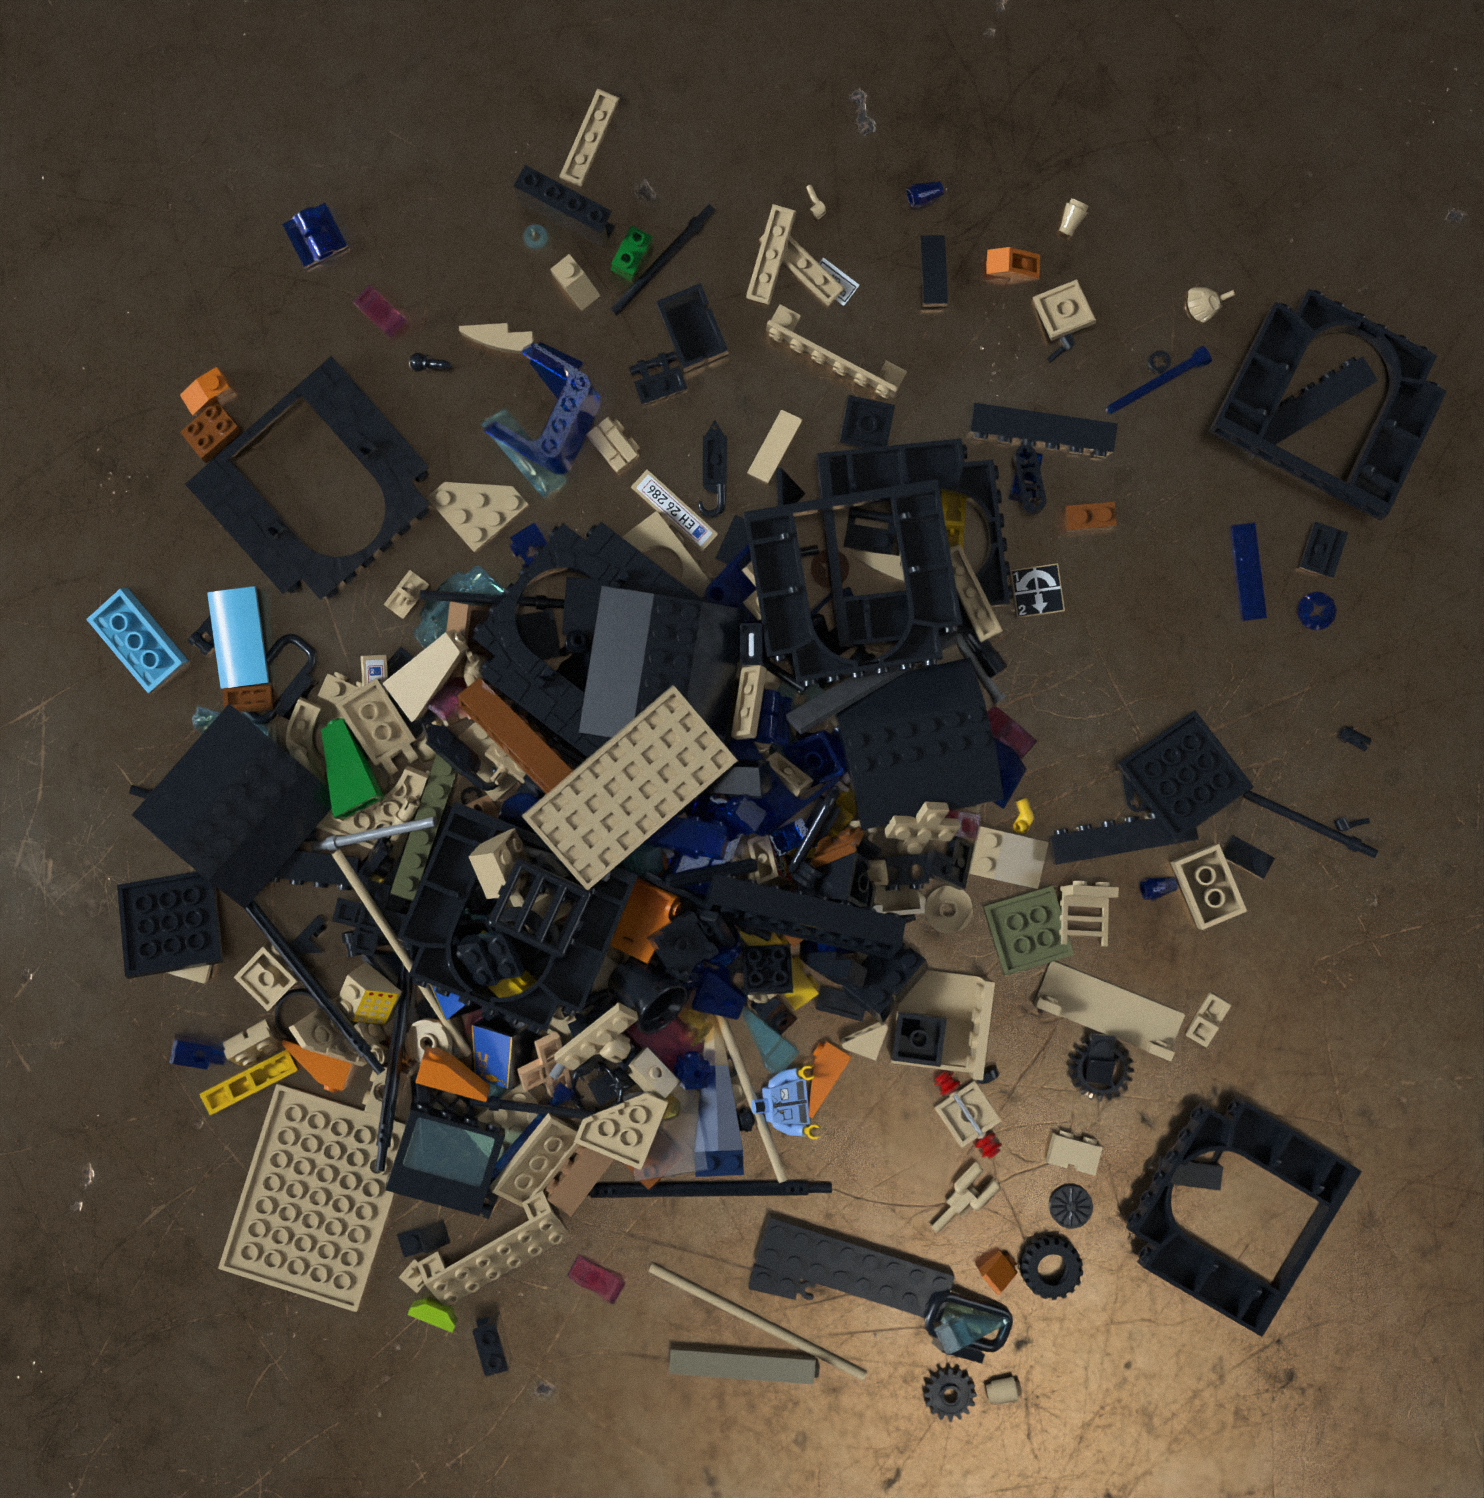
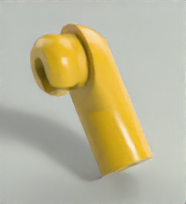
(1025, 817)

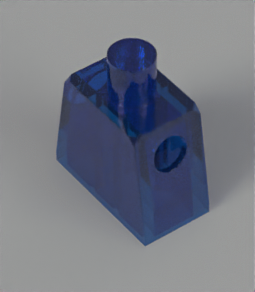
(185, 1047)

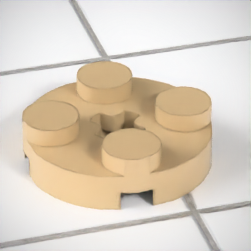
(949, 923)
(421, 1031)

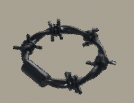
(601, 1066)

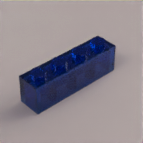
(692, 837)

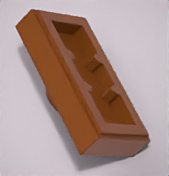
(249, 698)

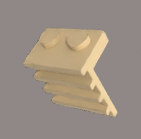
(1086, 896)

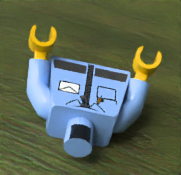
(787, 1102)

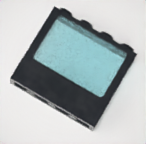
(446, 1158)

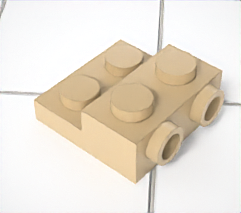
(332, 691)
(267, 976)

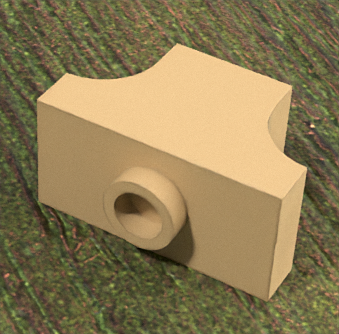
(652, 1074)

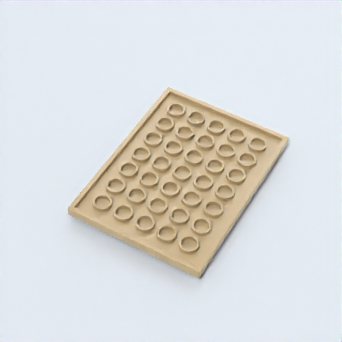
(312, 1200)

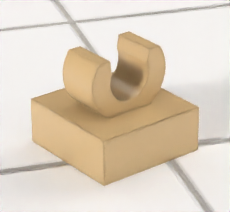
(412, 1276)

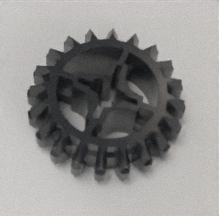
(1114, 1085)

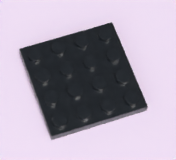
(1185, 776)
(169, 924)

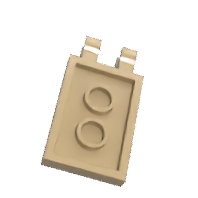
(377, 725)

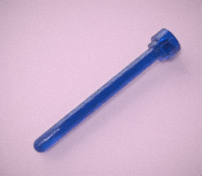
(1199, 358)
(560, 1095)

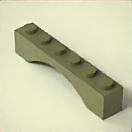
(421, 841)

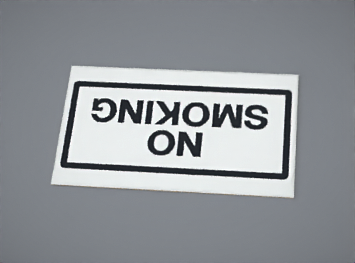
(849, 284)

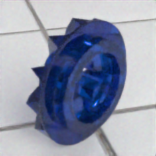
(1306, 607)

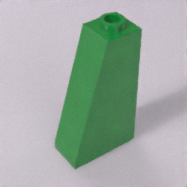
(348, 771)

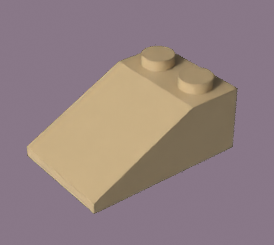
(1008, 857)

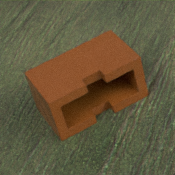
(1090, 516)

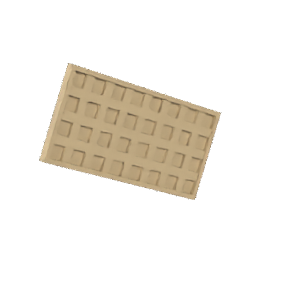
(629, 787)

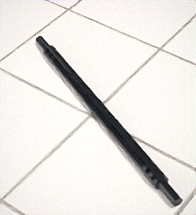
(314, 987)
(394, 1065)
(709, 1189)

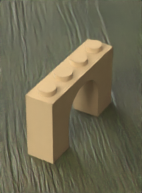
(655, 533)

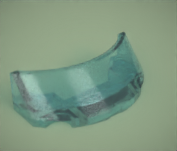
(541, 478)
(435, 613)

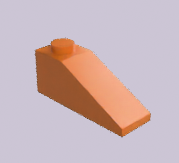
(828, 1066)
(324, 1069)
(447, 1073)

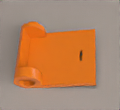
(645, 913)

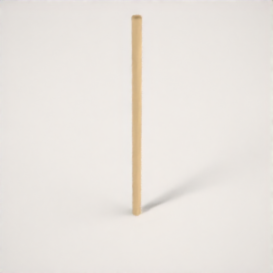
(396, 944)
(750, 1095)
(757, 1321)

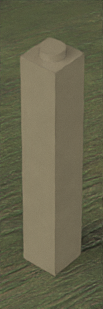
(743, 1364)

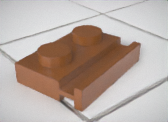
(837, 846)

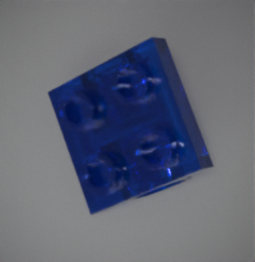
(314, 234)
(772, 722)

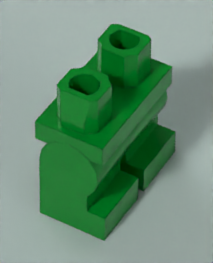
(631, 253)

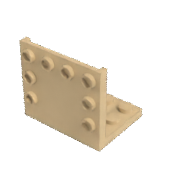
(968, 1008)

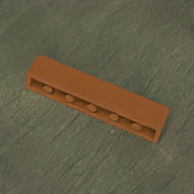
(514, 735)

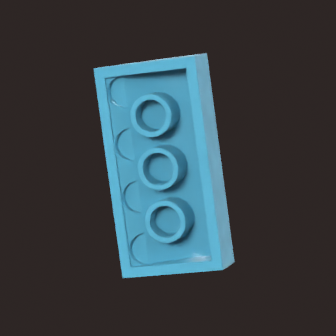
(238, 637)
(137, 639)

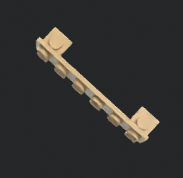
(782, 328)
(1109, 1009)
(497, 1257)

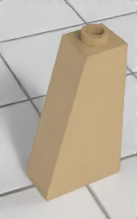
(426, 674)

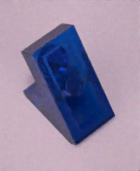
(788, 836)

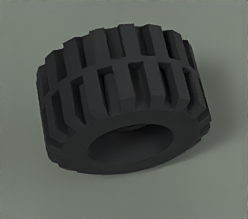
(1064, 1283)

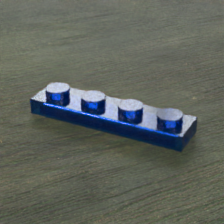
(1248, 571)

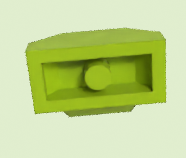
(434, 1313)

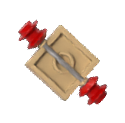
(967, 1114)

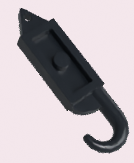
(715, 469)
(456, 754)

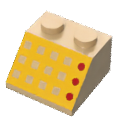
(368, 996)

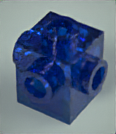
(692, 1070)

